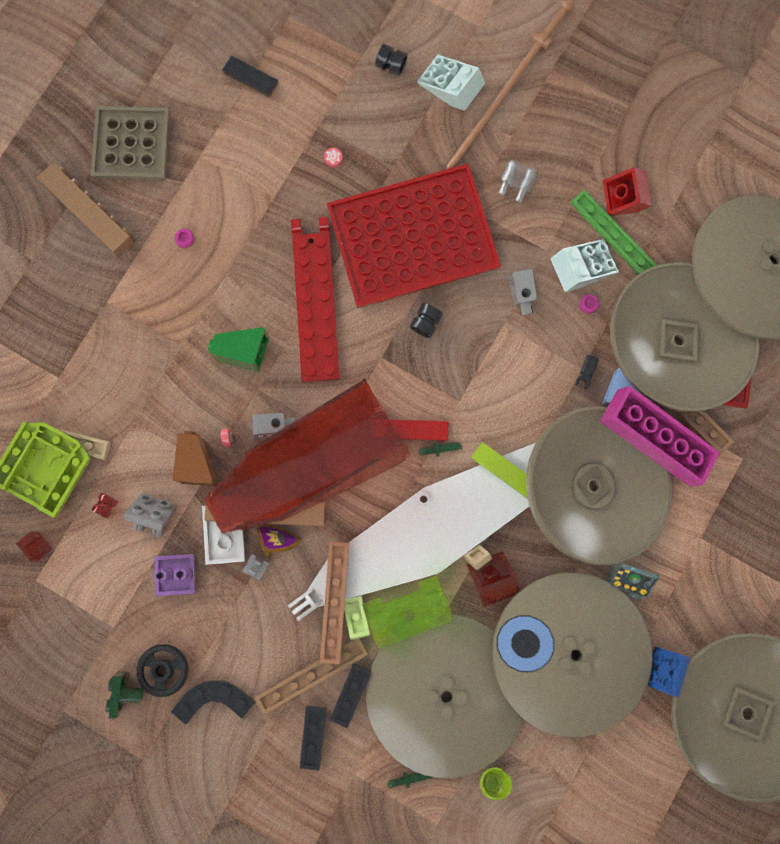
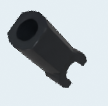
(587, 370)

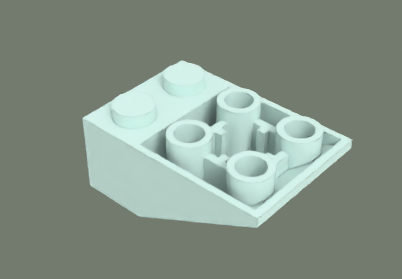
(452, 81)
(583, 264)

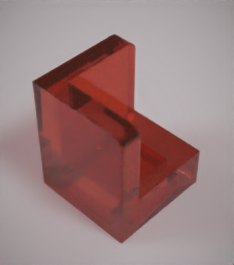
(34, 546)

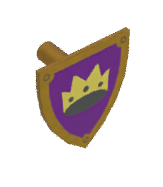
(276, 539)

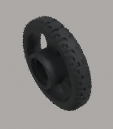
(148, 659)

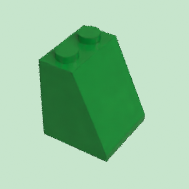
(240, 348)

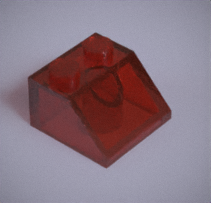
(494, 580)

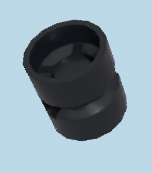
(391, 60)
(427, 318)

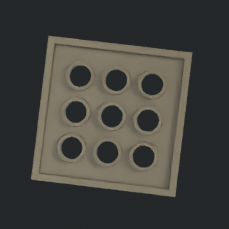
(124, 116)

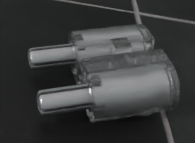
(519, 177)

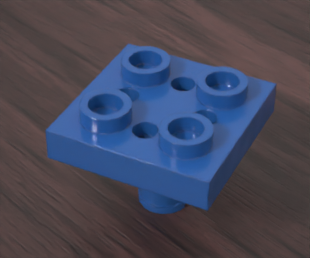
(671, 671)

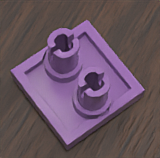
(175, 575)

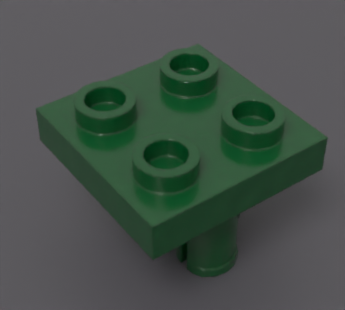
(120, 694)

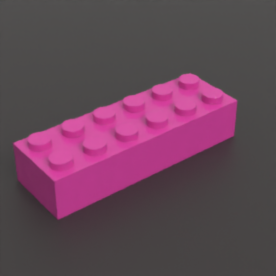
(659, 436)

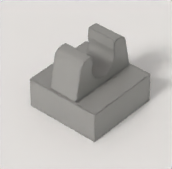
(256, 567)

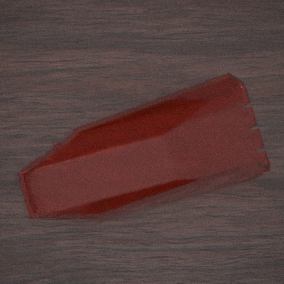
(308, 462)

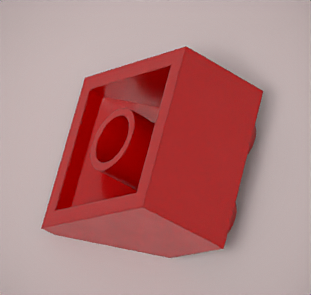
(627, 192)

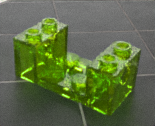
(388, 620)

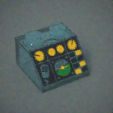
(632, 580)

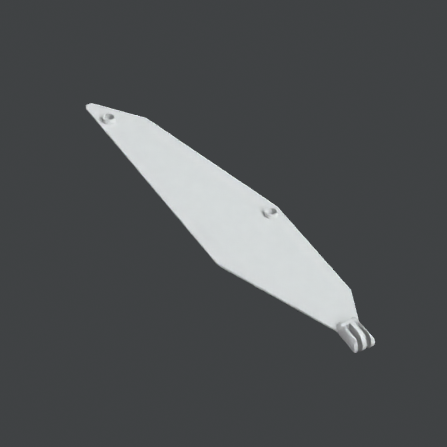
(427, 536)

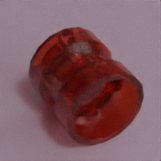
(103, 510)

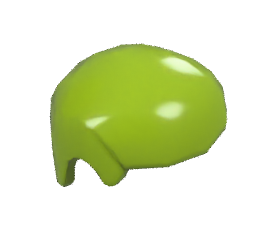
(495, 784)

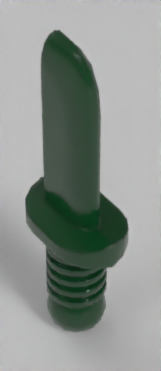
(436, 449)
(407, 779)

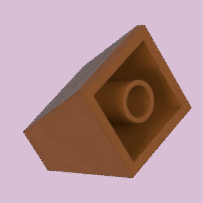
(193, 461)

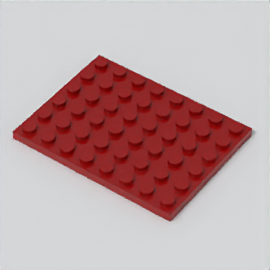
(413, 235)

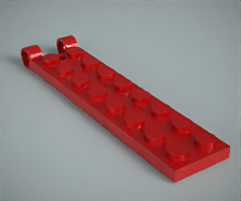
(315, 303)

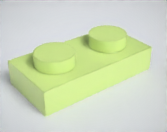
(356, 618)

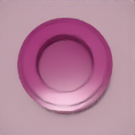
(184, 238)
(589, 303)

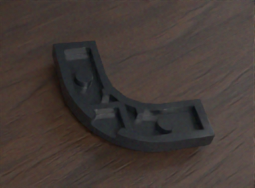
(214, 691)

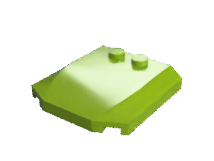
(42, 466)

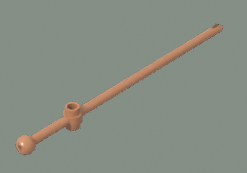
(541, 41)

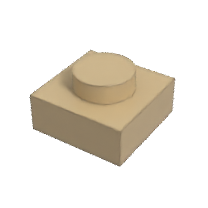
(477, 557)

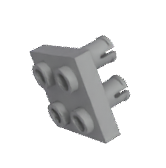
(150, 513)

